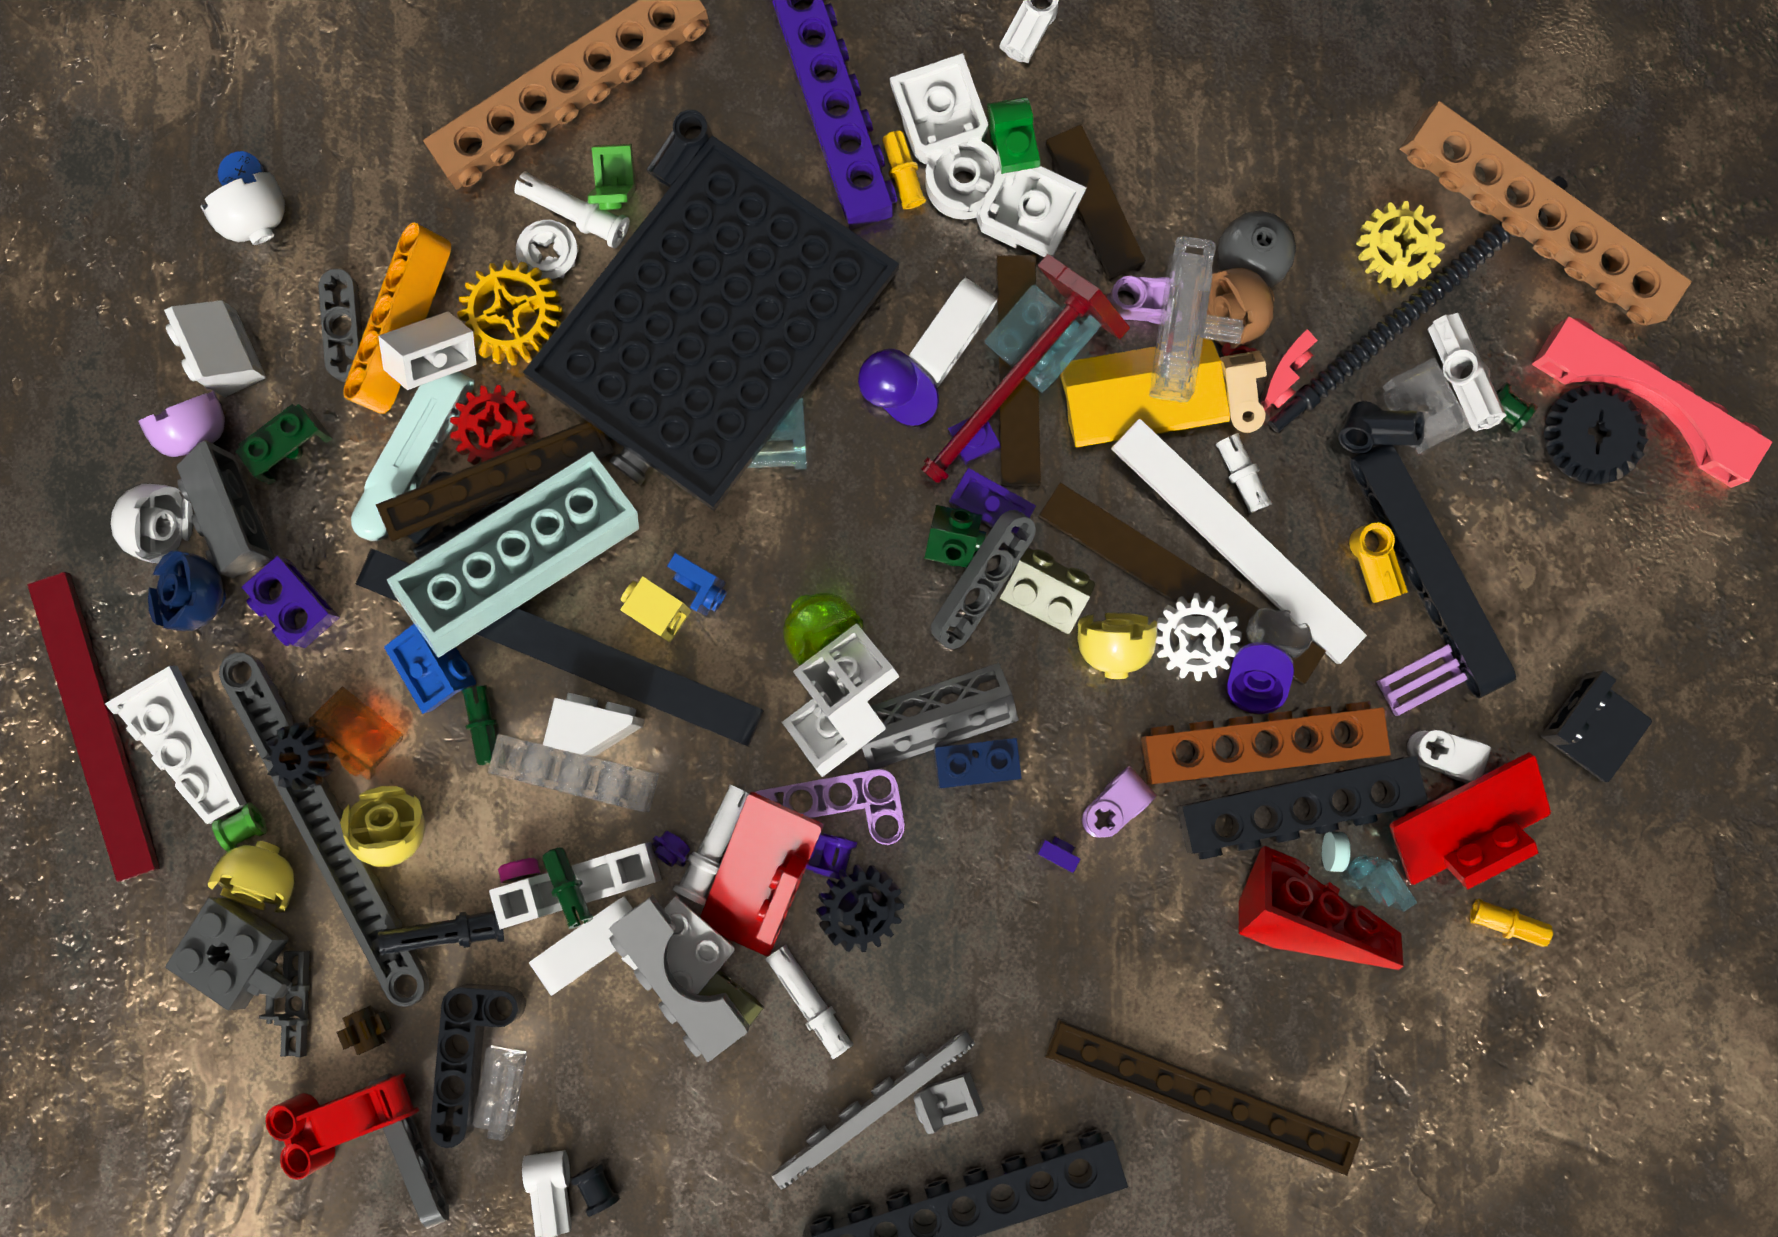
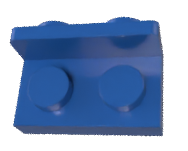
(697, 579)
(426, 676)

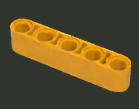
(401, 302)

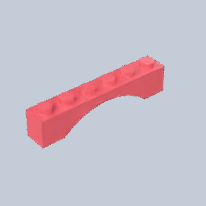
(1718, 441)

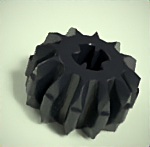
(286, 753)

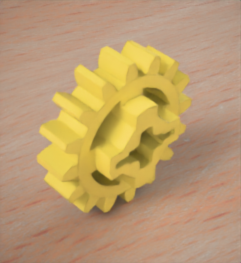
(1414, 234)

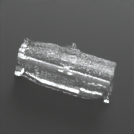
(1186, 321)

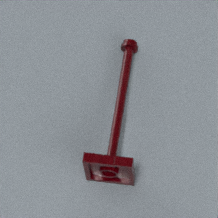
(1081, 300)

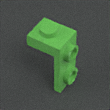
(613, 176)

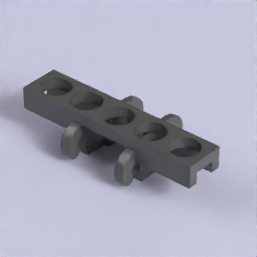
(286, 1020)

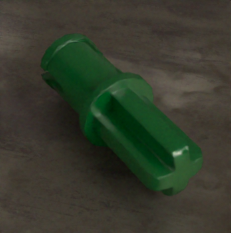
(480, 724)
(566, 887)

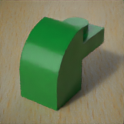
(1013, 134)

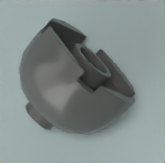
(1260, 244)

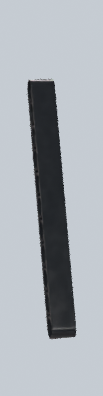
(598, 663)

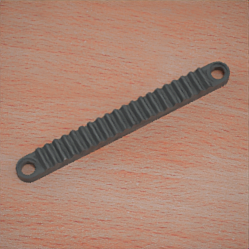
(319, 821)

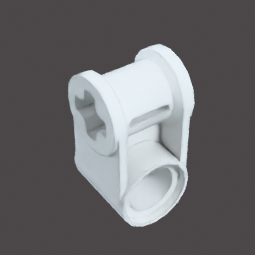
(1453, 756)

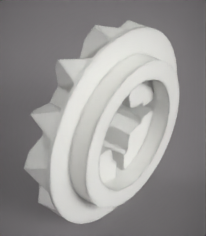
(544, 233)

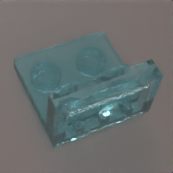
(1026, 324)

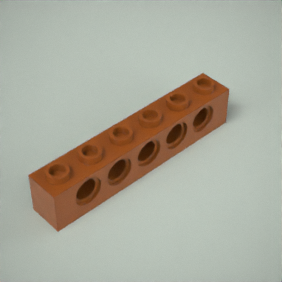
(1366, 740)

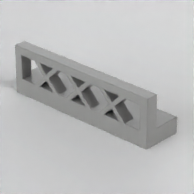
(940, 722)

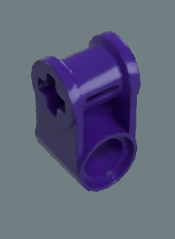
(824, 853)

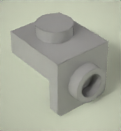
(947, 1102)

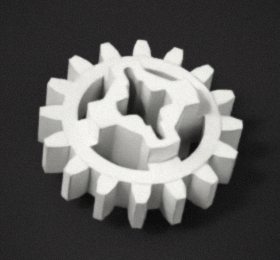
(1209, 648)

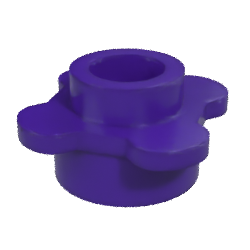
(670, 849)

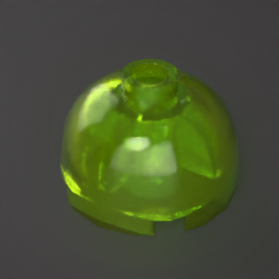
(816, 623)

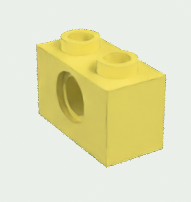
(654, 608)

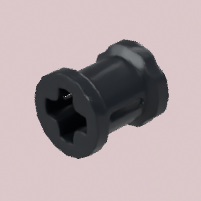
(595, 1189)

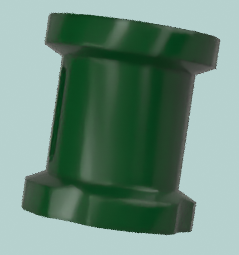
(1516, 409)

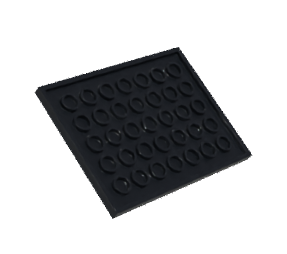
(712, 322)

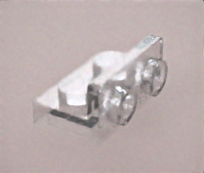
(499, 1091)

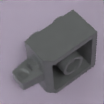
(235, 977)

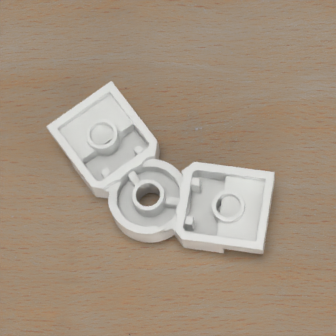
(948, 135)

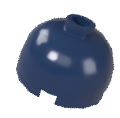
(186, 592)

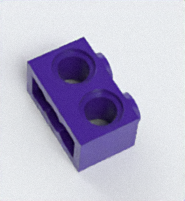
(295, 596)

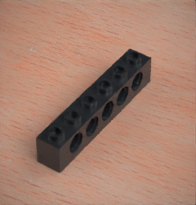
(1399, 776)

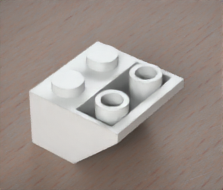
(214, 346)
(588, 730)

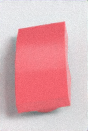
(1278, 386)

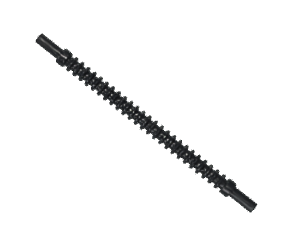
(1309, 396)

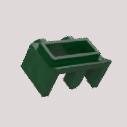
(279, 439)

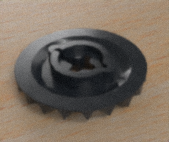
(1576, 450)

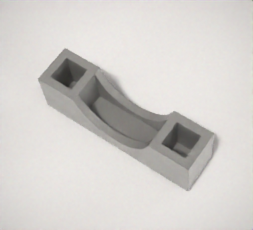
(709, 1021)

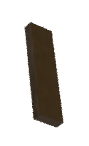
(1099, 206)

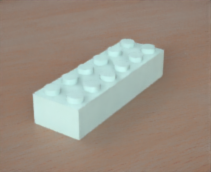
(514, 554)

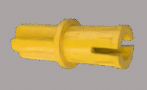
(903, 170)
(1510, 923)

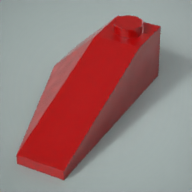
(1301, 915)

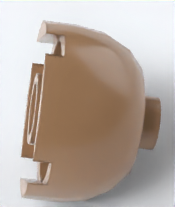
(1242, 296)

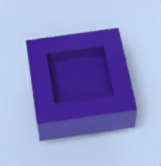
(981, 444)
(1059, 853)

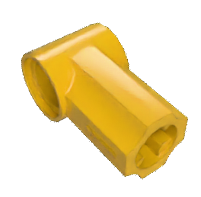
(1378, 567)

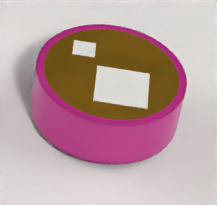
(518, 870)

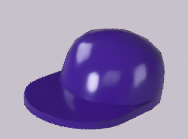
(899, 386)
(1260, 678)

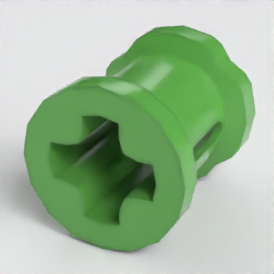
(239, 827)

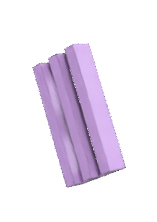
(1450, 665)

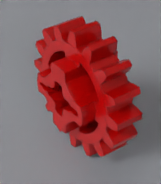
(494, 411)

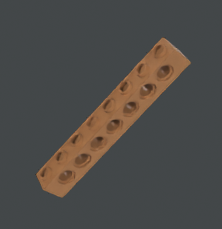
(546, 83)
(1659, 282)

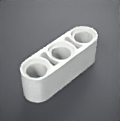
(953, 330)
(579, 949)

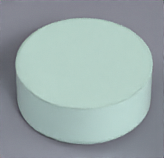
(1335, 851)

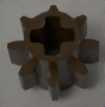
(363, 1030)

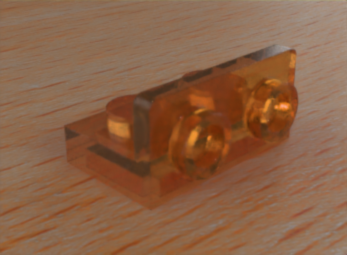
(358, 733)

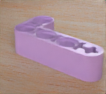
(860, 799)

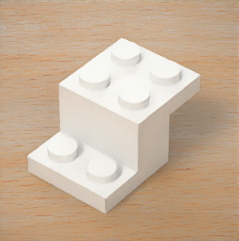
(840, 683)

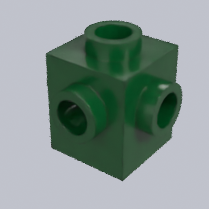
(954, 536)

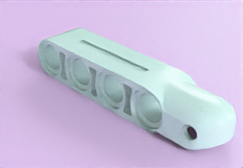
(410, 449)

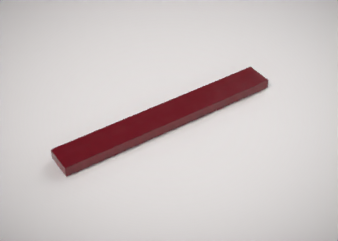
(93, 727)

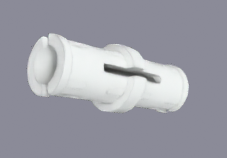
(1244, 473)

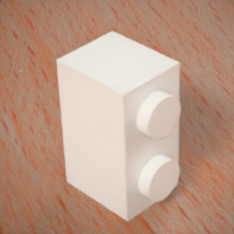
(427, 350)

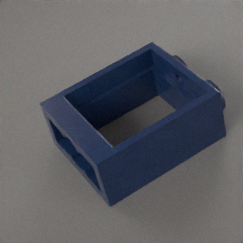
(995, 763)

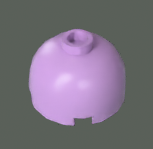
(185, 425)

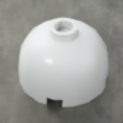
(246, 210)
(151, 521)

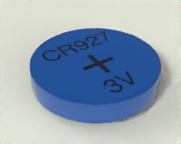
(237, 166)

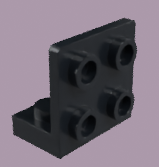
(1597, 726)

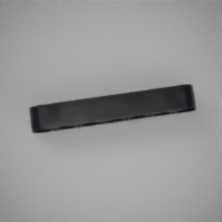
(1433, 570)

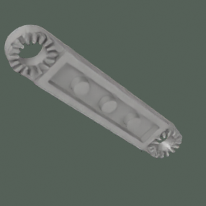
(858, 1117)

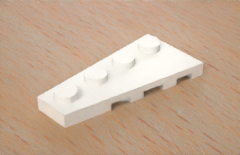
(174, 731)

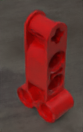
(315, 1129)

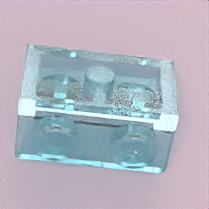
(1381, 881)

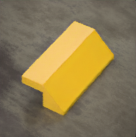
(1113, 392)

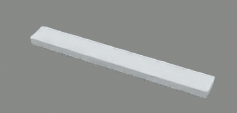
(1237, 540)

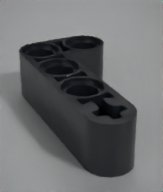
(466, 1065)

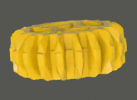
(496, 315)

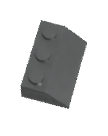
(223, 510)

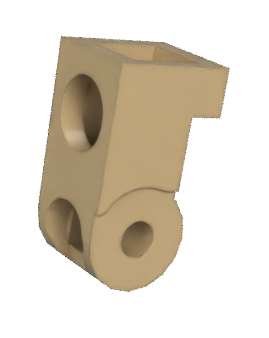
(1241, 389)

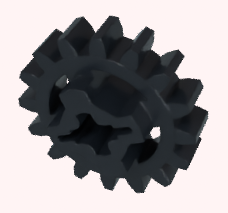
(853, 896)

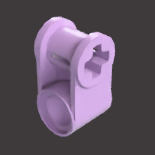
(1147, 295)
(1122, 799)

